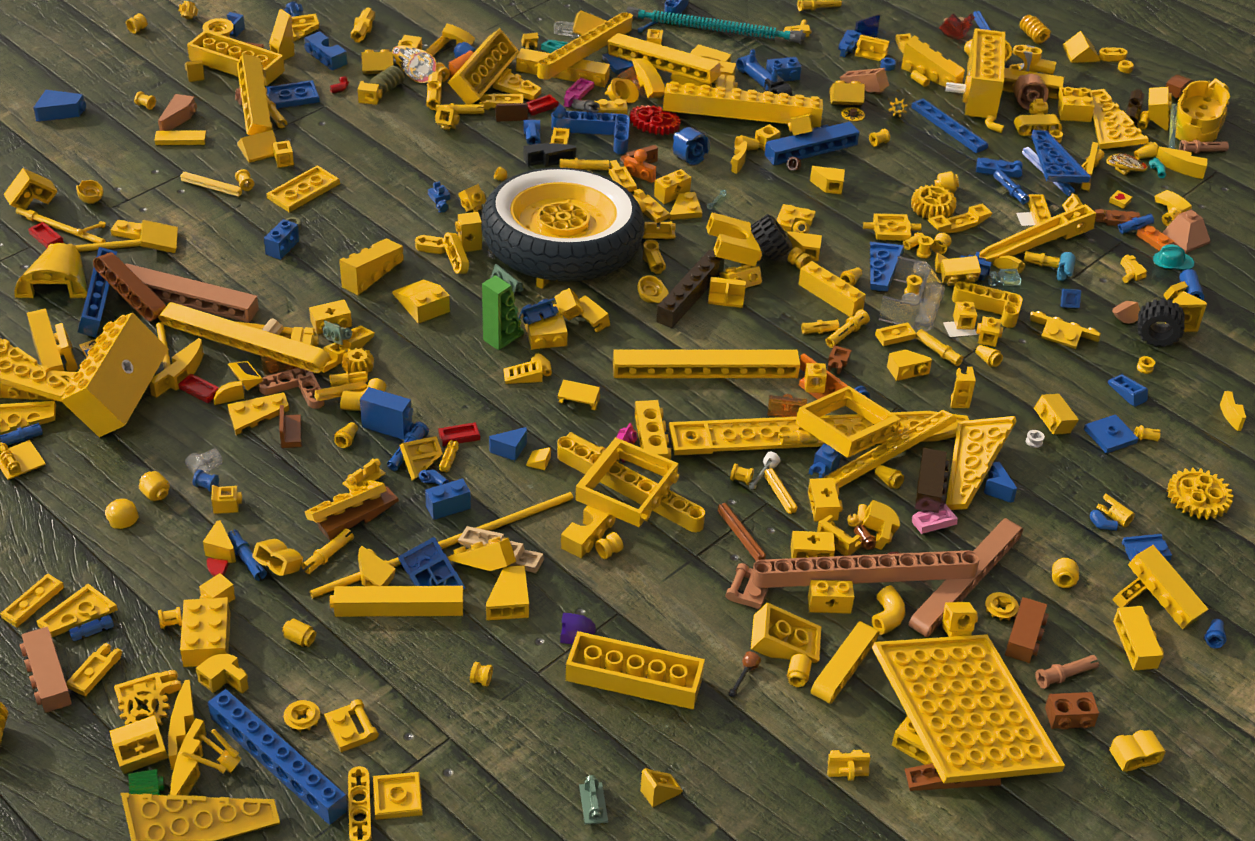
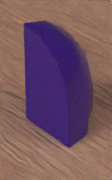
(572, 623)

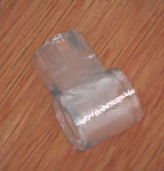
(204, 461)

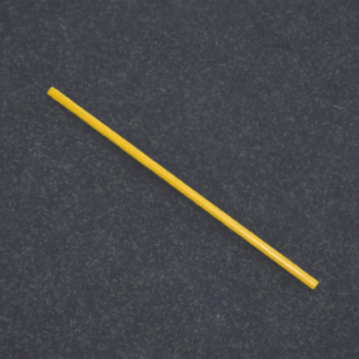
(454, 540)

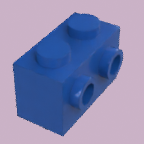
(788, 68)
(448, 499)

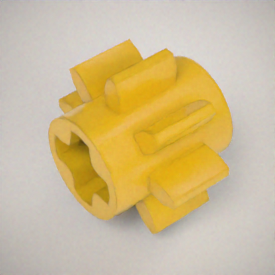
(188, 10)
(1038, 107)
(899, 111)

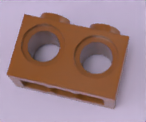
(1071, 710)

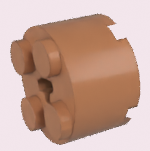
(1029, 88)

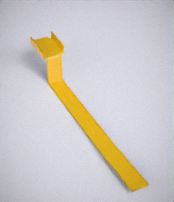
(1086, 185)

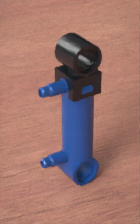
(768, 81)

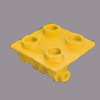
(19, 459)

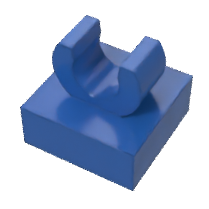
(438, 193)
(1070, 298)

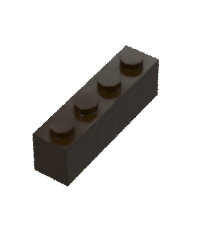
(932, 480)

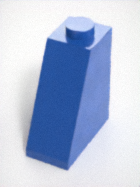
(59, 105)

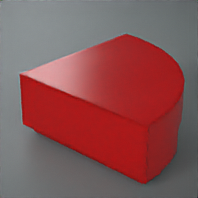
(217, 566)

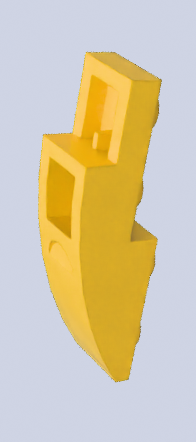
(182, 365)

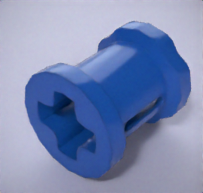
(205, 480)

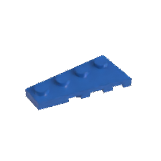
(883, 264)

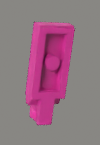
(577, 91)

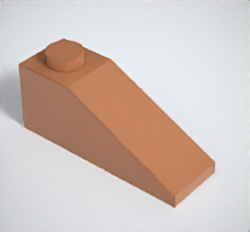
(874, 79)
(177, 112)

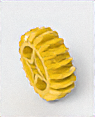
(933, 201)

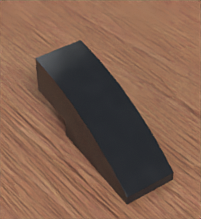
(547, 153)

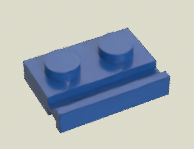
(1137, 544)

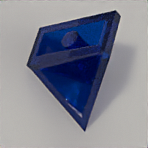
(869, 26)

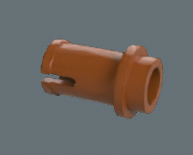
(867, 541)

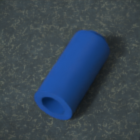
(1192, 280)

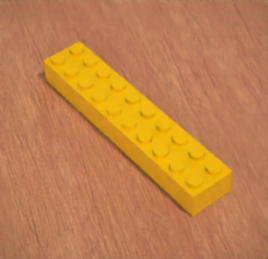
(740, 104)

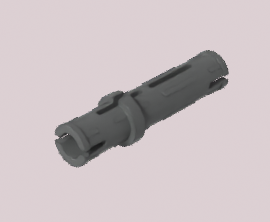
(586, 105)

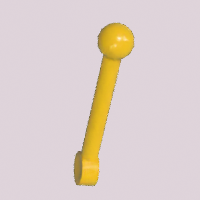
(102, 224)

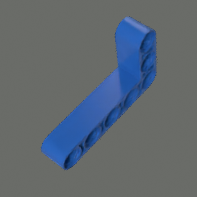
(597, 124)

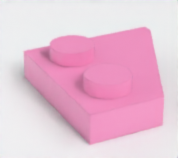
(930, 521)

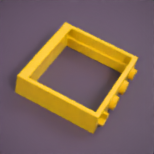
(884, 421)
(639, 457)

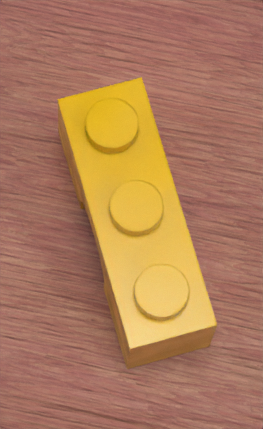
(580, 539)

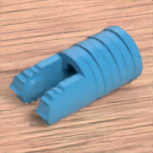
(1066, 265)

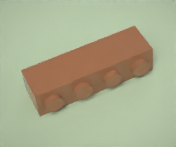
(46, 670)

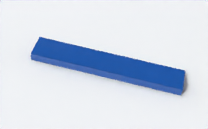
(949, 125)

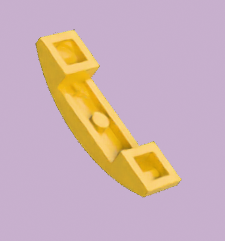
(975, 216)

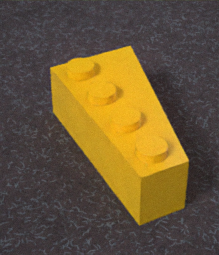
(930, 63)
(369, 265)

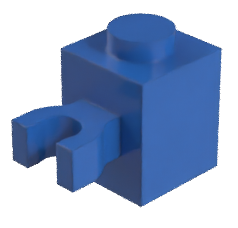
(825, 461)

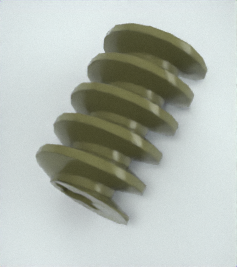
(388, 79)

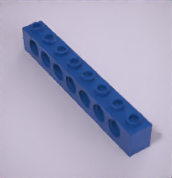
(278, 756)

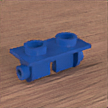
(545, 307)

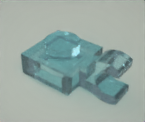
(1006, 276)

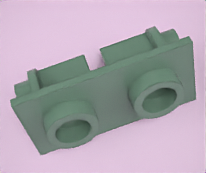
(501, 273)
(336, 333)
(593, 801)

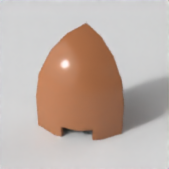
(1127, 312)

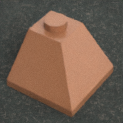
(1188, 231)

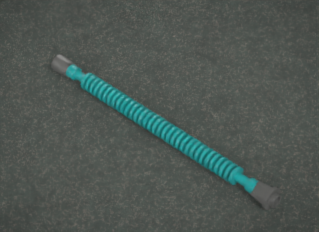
(794, 36)

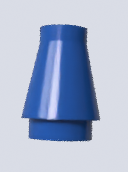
(1215, 635)

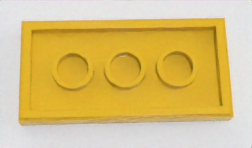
(303, 188)

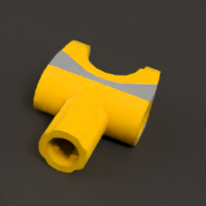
(1032, 60)

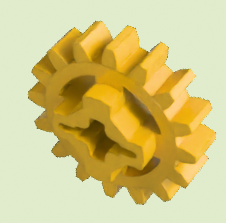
(149, 700)

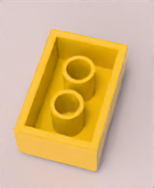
(204, 630)

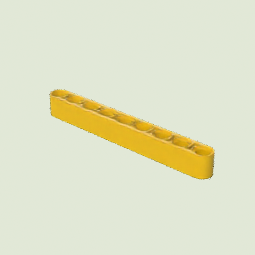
(632, 484)

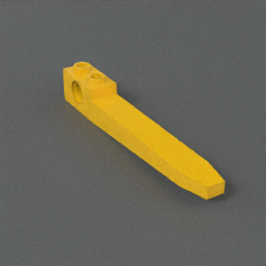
(1065, 224)

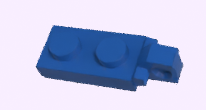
(848, 42)

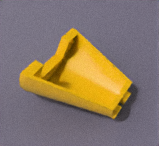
(56, 265)

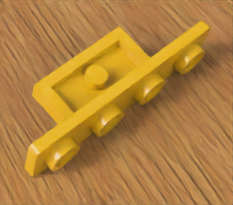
(1063, 332)

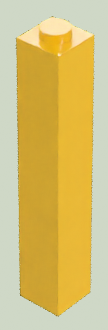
(397, 601)

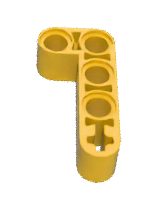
(990, 300)

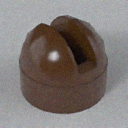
(792, 162)

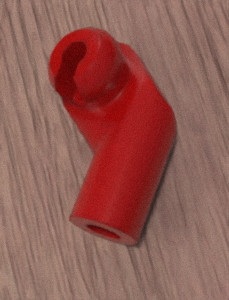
(340, 86)

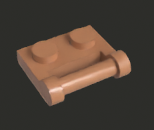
(753, 595)

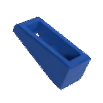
(1130, 390)

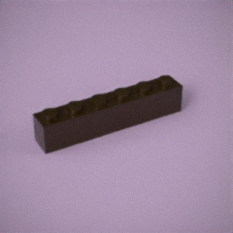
(689, 289)

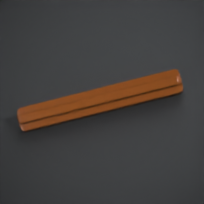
(741, 532)

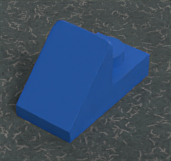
(1000, 484)

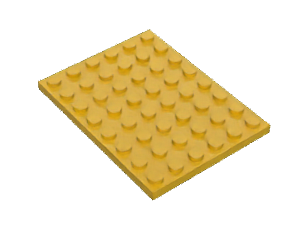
(967, 708)

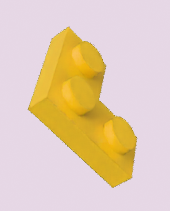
(790, 215)

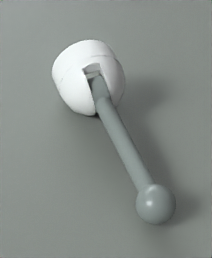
(771, 460)

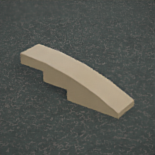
(529, 559)

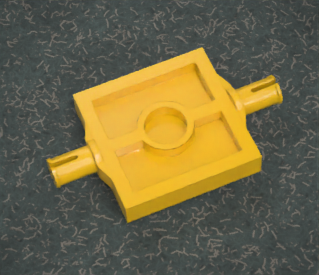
(891, 226)

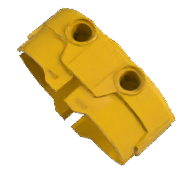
(1201, 112)

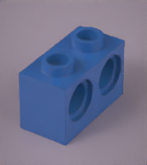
(281, 239)

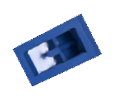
(508, 443)

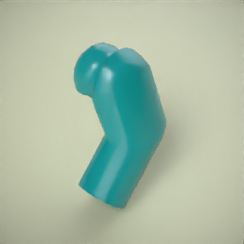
(1161, 169)

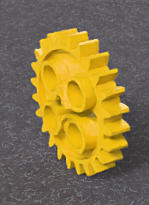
(1200, 493)

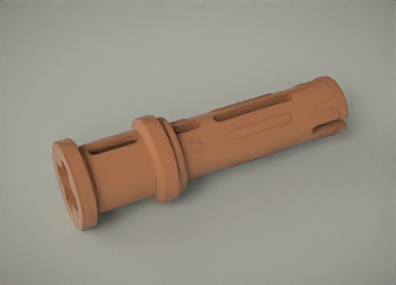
(1197, 146)
(1059, 673)

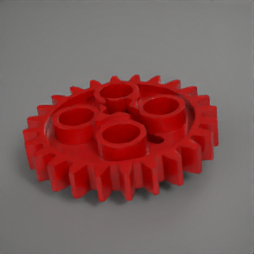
(654, 120)

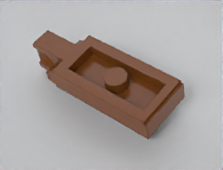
(1114, 217)

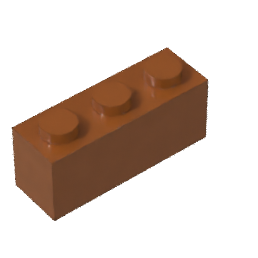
(1027, 630)

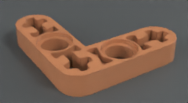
(302, 379)

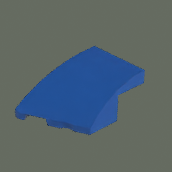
(429, 566)

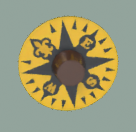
(853, 114)

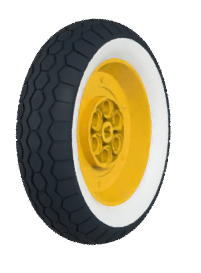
(562, 224)

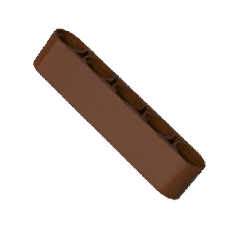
(129, 286)

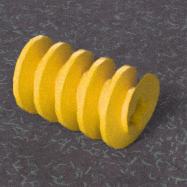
(1035, 29)

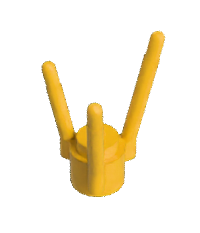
(228, 759)

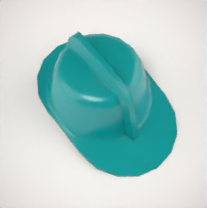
(1173, 257)

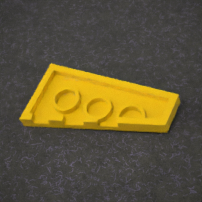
(25, 415)
(370, 490)

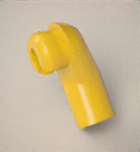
(992, 125)
(546, 365)
(857, 520)

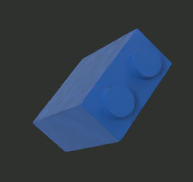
(386, 413)

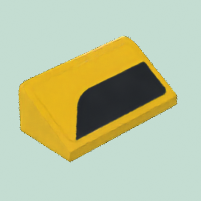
(245, 374)

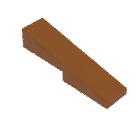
(367, 511)
(927, 778)

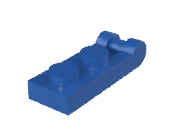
(989, 166)

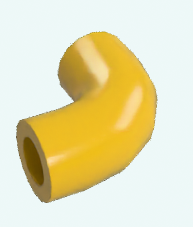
(351, 400)
(893, 610)

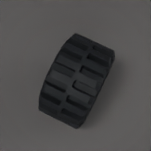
(771, 237)
(1161, 312)

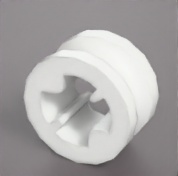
(1035, 443)

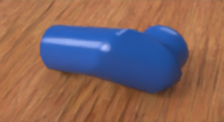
(432, 476)
(1101, 522)

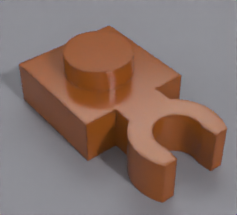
(838, 358)

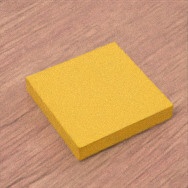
(158, 236)
(397, 795)

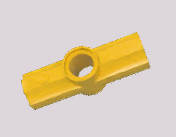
(363, 25)
(434, 90)

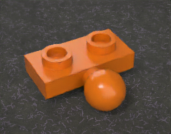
(639, 168)

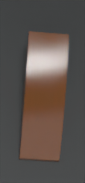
(1177, 85)

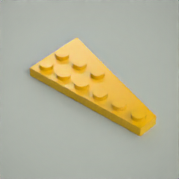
(1112, 125)

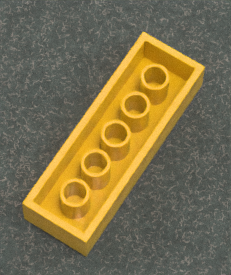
(224, 53)
(483, 67)
(635, 670)

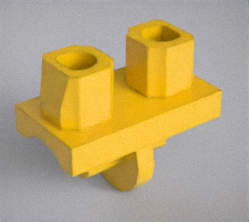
(848, 764)

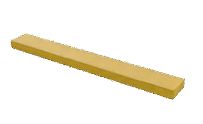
(891, 448)

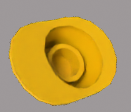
(622, 89)

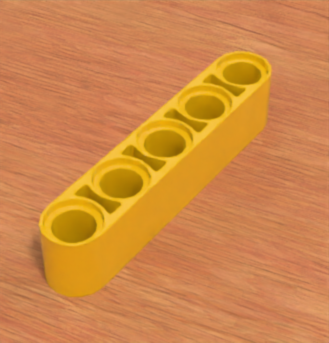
(845, 662)

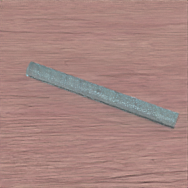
(1173, 121)

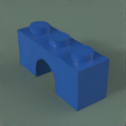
(318, 47)

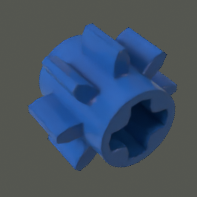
(294, 9)

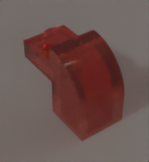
(955, 28)

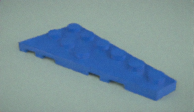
(1056, 161)

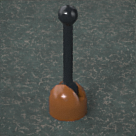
(750, 662)

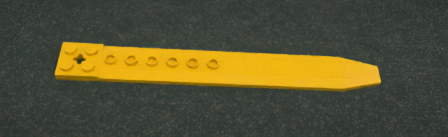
(763, 432)

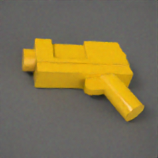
(803, 26)
(1132, 269)

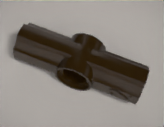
(1135, 105)

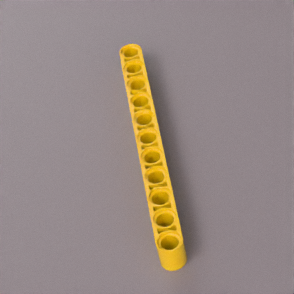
(583, 46)
(244, 337)

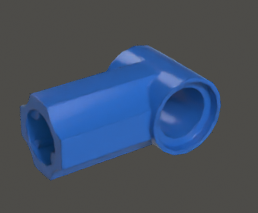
(532, 131)

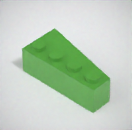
(499, 313)

